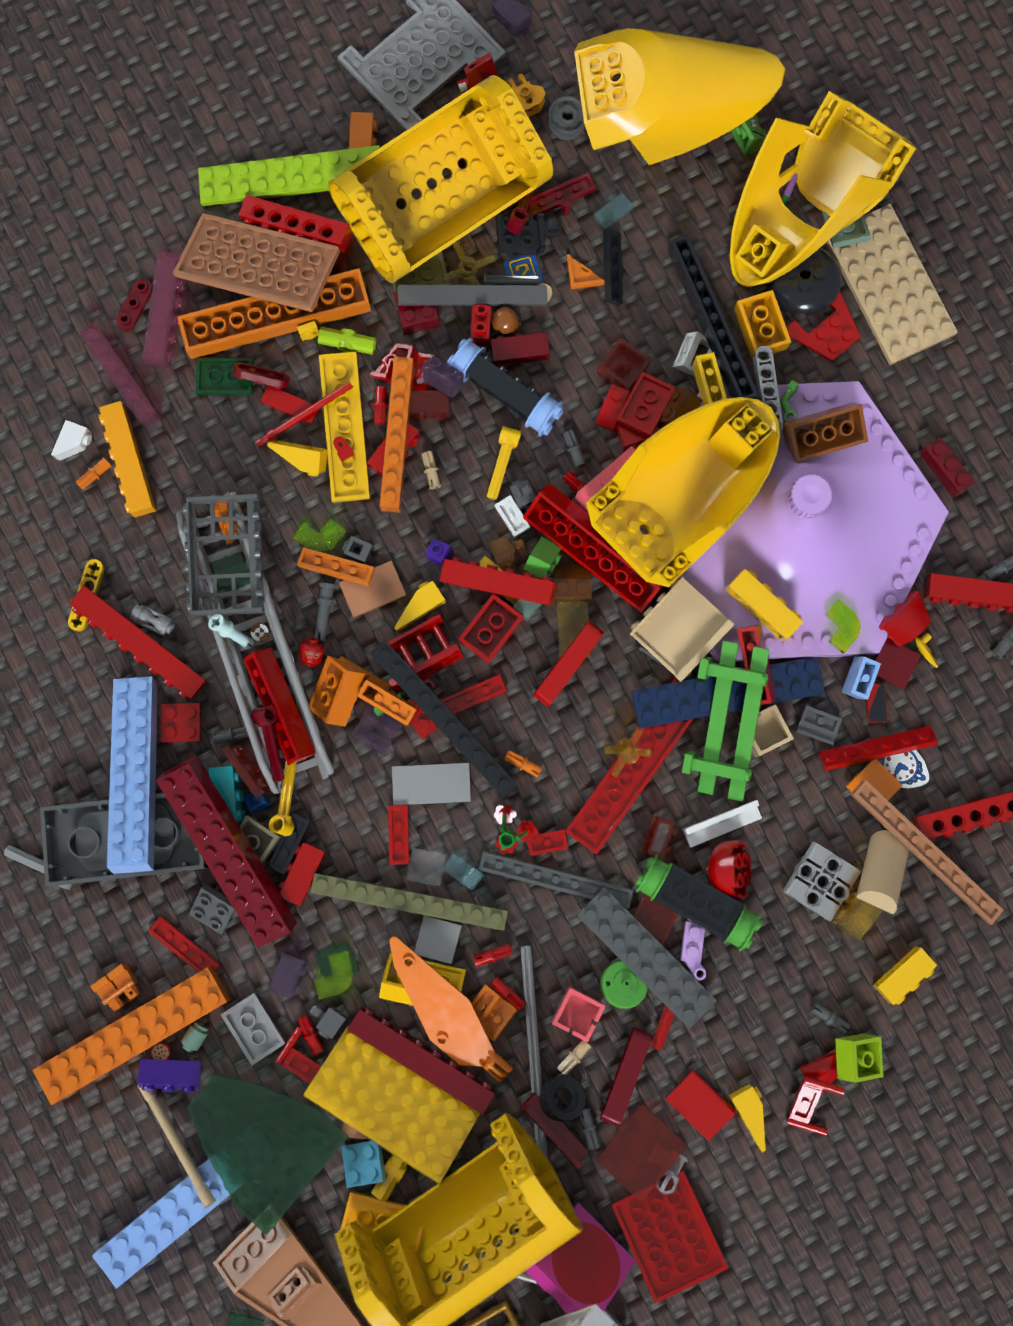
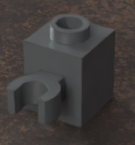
(522, 494)
(330, 1020)

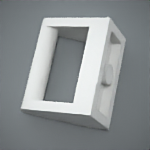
(688, 350)

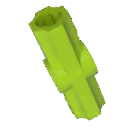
(346, 340)

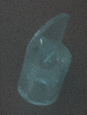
(463, 872)

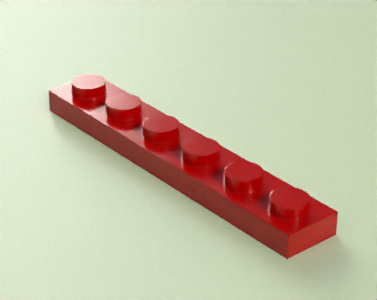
(877, 748)

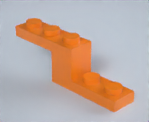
(376, 693)

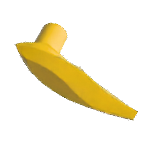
(923, 648)

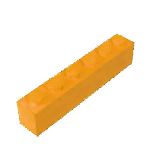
(127, 459)

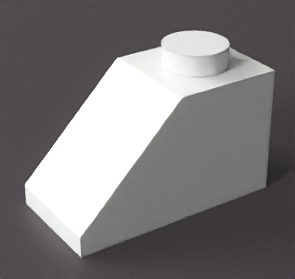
(71, 440)

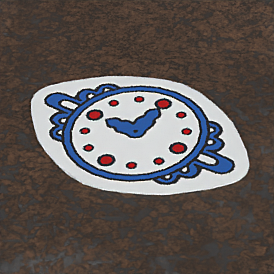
(907, 768)

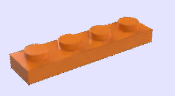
(336, 566)

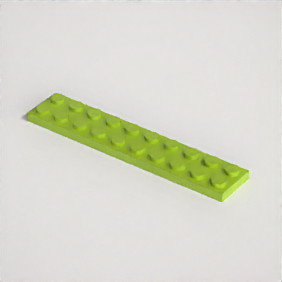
(276, 176)

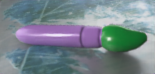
(788, 190)

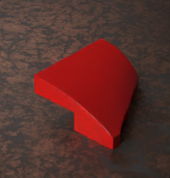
(822, 1069)

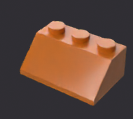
(336, 691)

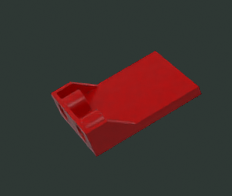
(670, 1239)

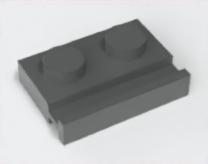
(818, 725)

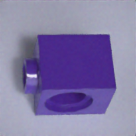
(438, 551)

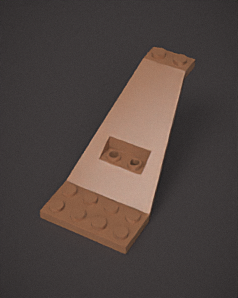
(268, 1266)

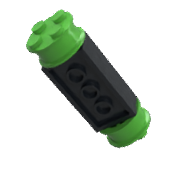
(698, 902)

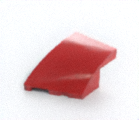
(385, 370)
(907, 620)

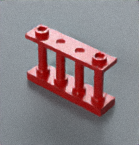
(433, 663)

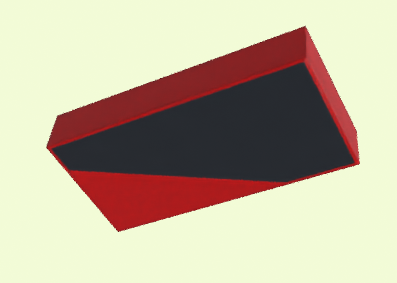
(876, 705)

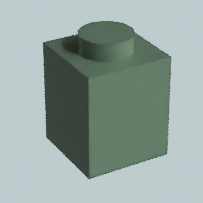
(526, 608)

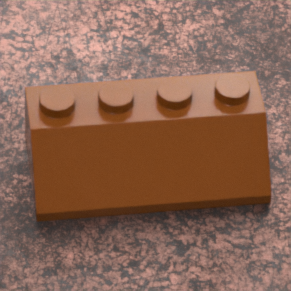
(825, 431)

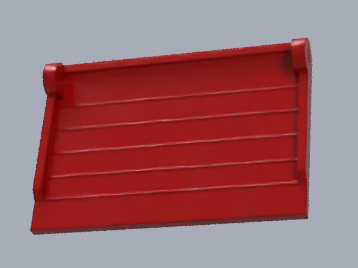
(701, 1105)

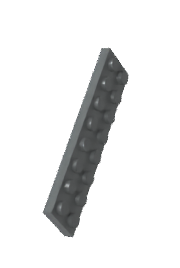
(646, 958)

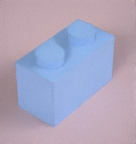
(861, 677)

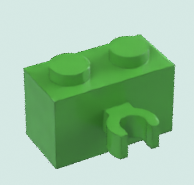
(543, 558)

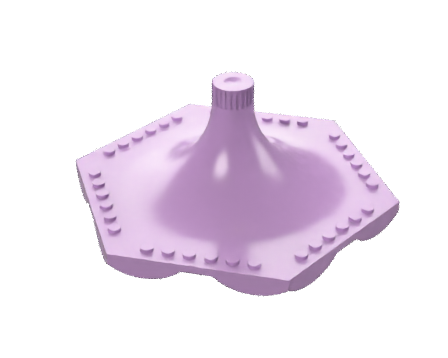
(827, 532)

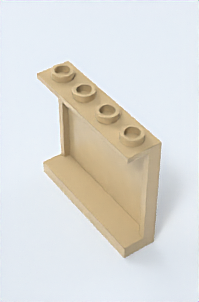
(681, 628)

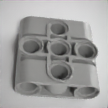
(843, 871)

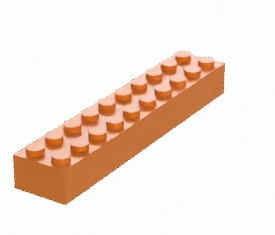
(259, 319)
(131, 1035)

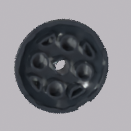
(809, 294)

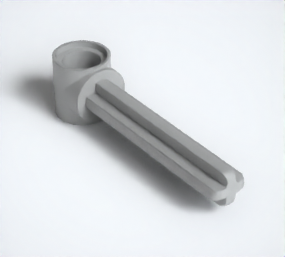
(28, 860)

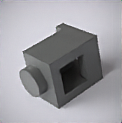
(366, 550)

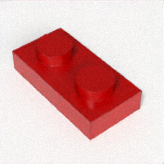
(548, 842)

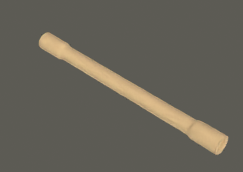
(201, 1188)

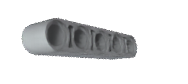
(767, 384)

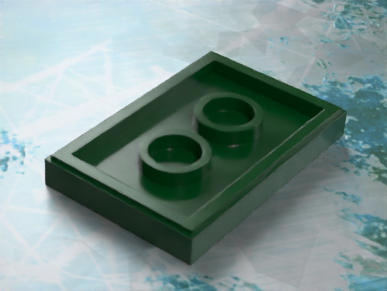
(216, 377)

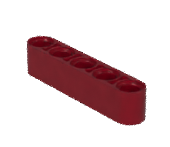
(626, 1077)

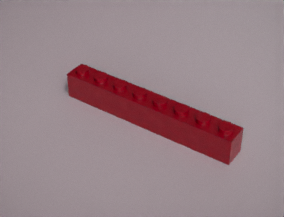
(421, 1060)

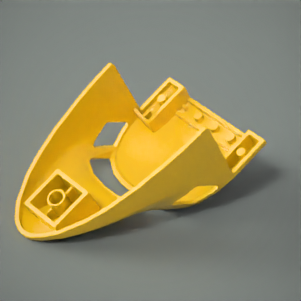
(841, 168)

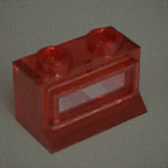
(659, 836)

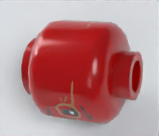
(310, 652)

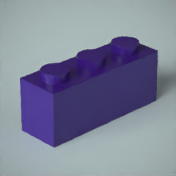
(169, 1075)

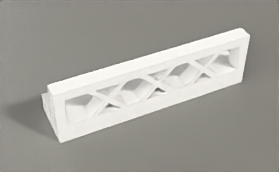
(722, 823)

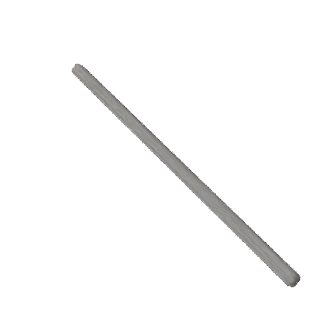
(532, 1034)

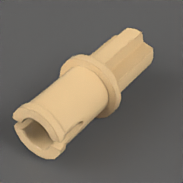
(431, 470)
(574, 1057)

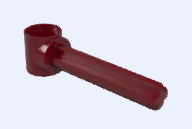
(519, 215)
(264, 718)

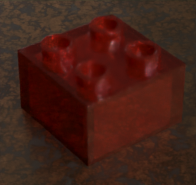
(623, 365)

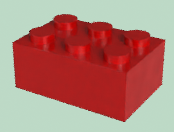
(491, 629)

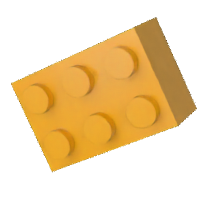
(762, 323)

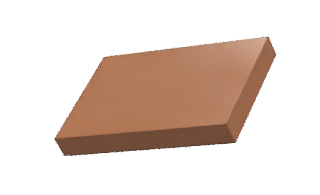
(383, 589)

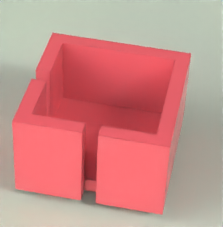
(577, 1012)

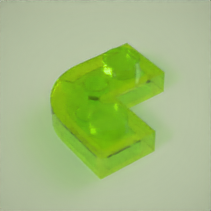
(320, 541)
(848, 625)
(341, 977)

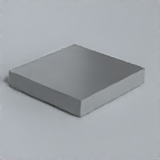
(437, 939)

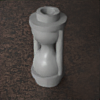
(143, 616)

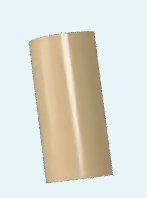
(883, 871)

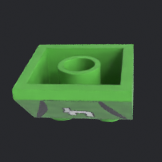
(749, 136)

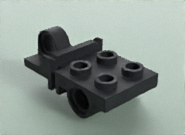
(530, 239)

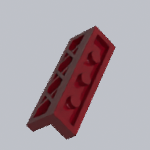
(555, 1131)

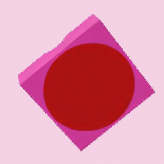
(584, 1268)

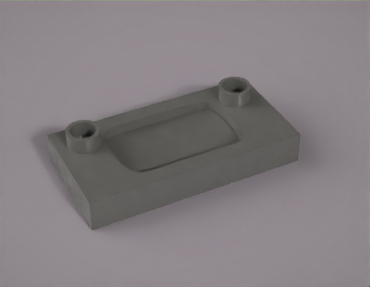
(78, 843)

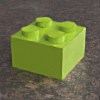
(859, 1057)

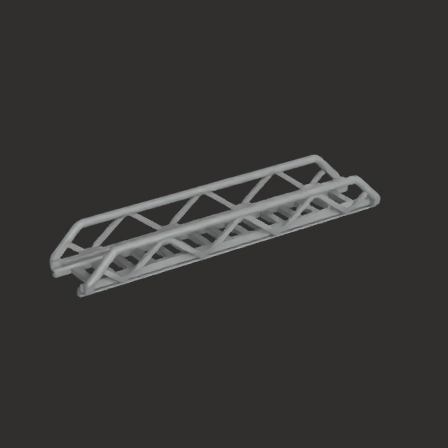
(241, 683)

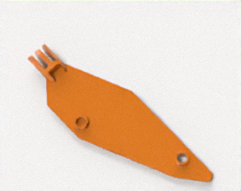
(446, 1013)

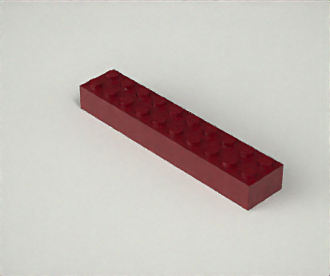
(226, 851)

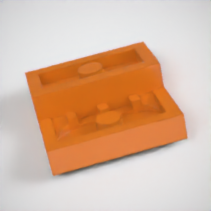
(878, 777)
(493, 1012)

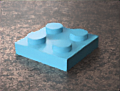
(363, 1164)

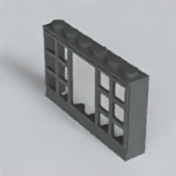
(255, 554)

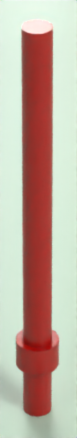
(272, 434)

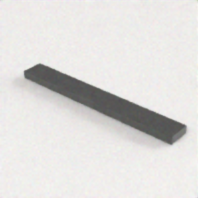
(472, 295)
(551, 878)

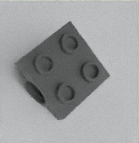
(212, 909)

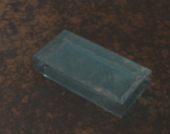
(613, 211)

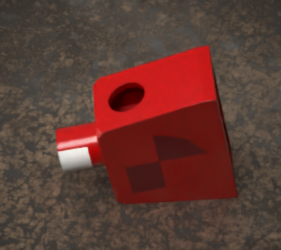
(477, 72)

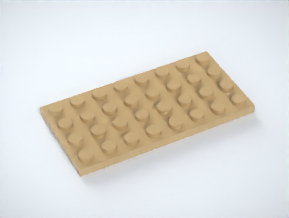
(893, 289)

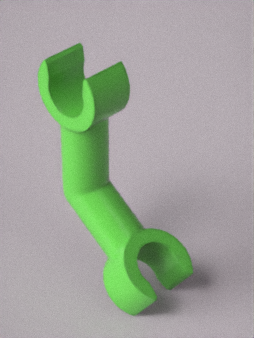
(791, 389)

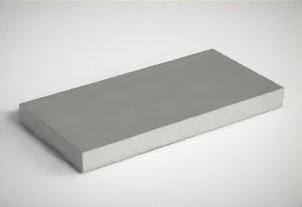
(431, 784)

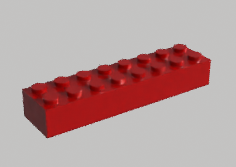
(572, 531)

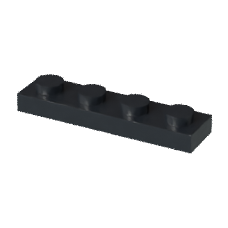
(613, 267)

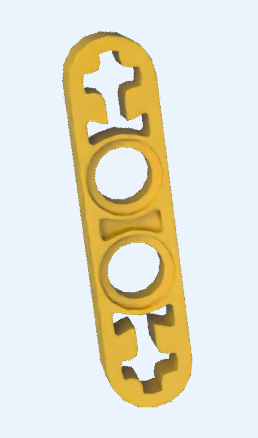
(87, 571)

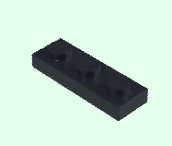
(287, 845)

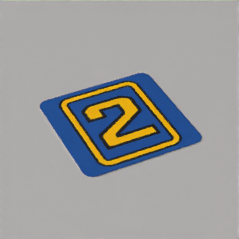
(523, 266)

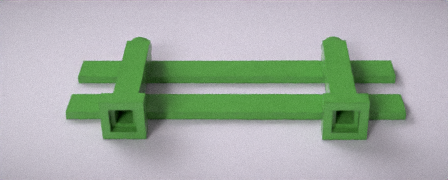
(727, 672)

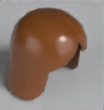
(506, 321)

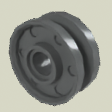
(563, 128)

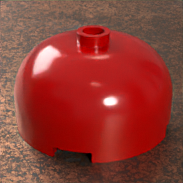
(722, 866)

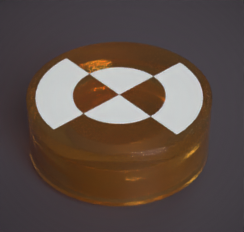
(260, 633)

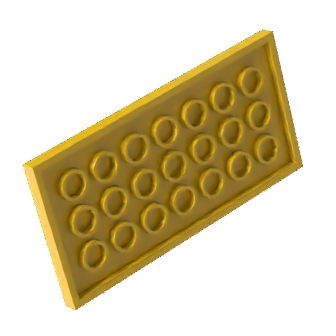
(392, 1106)

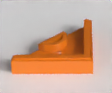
(581, 276)

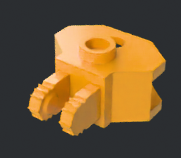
(528, 95)

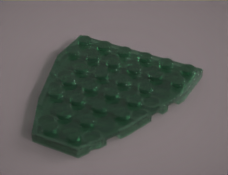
(262, 1145)

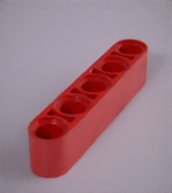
(568, 663)

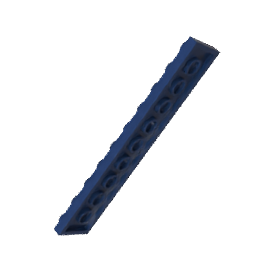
(695, 697)

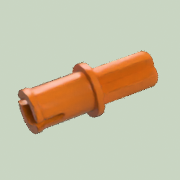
(93, 473)
(523, 763)

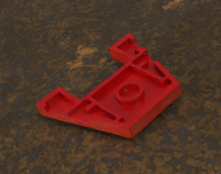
(832, 335)

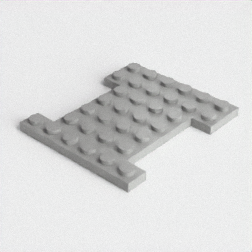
(420, 57)

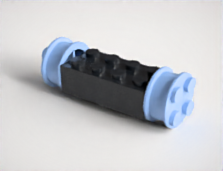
(511, 392)

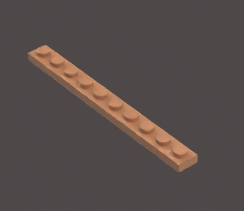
(927, 852)

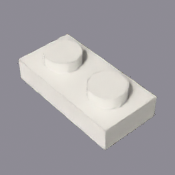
(512, 516)

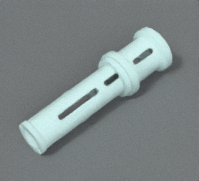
(226, 629)

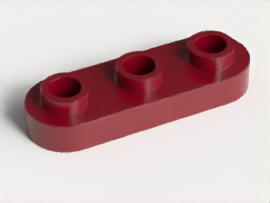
(134, 313)
(261, 375)

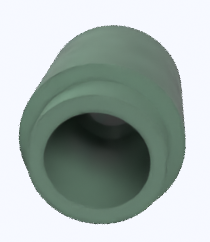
(194, 1036)

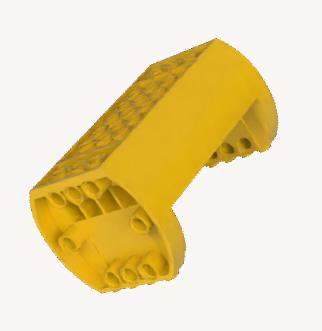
(502, 166)
(461, 1218)

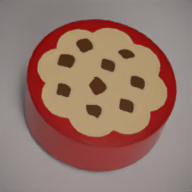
(161, 1051)

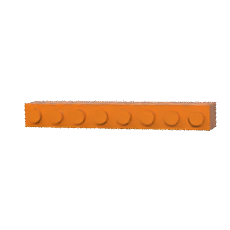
(397, 434)

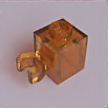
(503, 551)

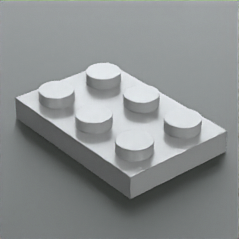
(253, 1028)

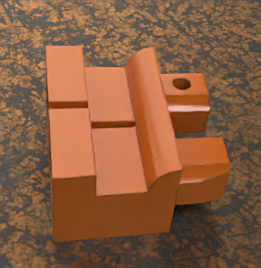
(114, 984)

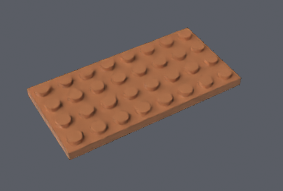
(257, 262)

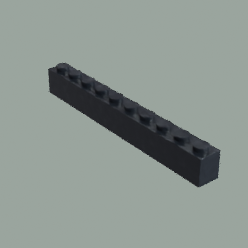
(711, 318)
(443, 718)

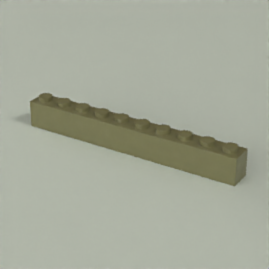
(409, 901)

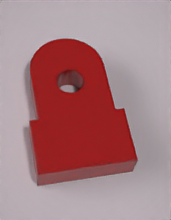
(344, 451)

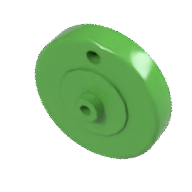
(622, 986)

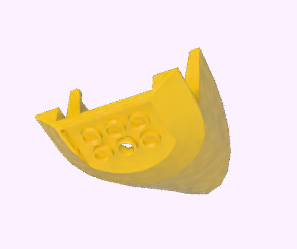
(670, 89)
(686, 486)

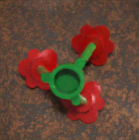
(508, 839)

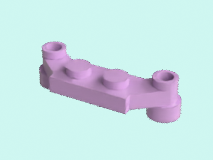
(692, 949)

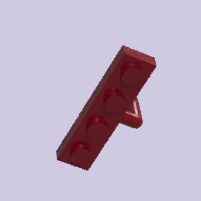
(561, 195)

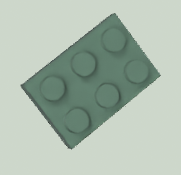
(852, 234)

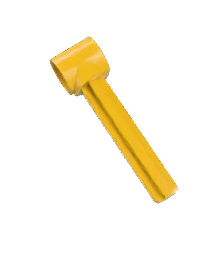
(508, 440)
(284, 804)

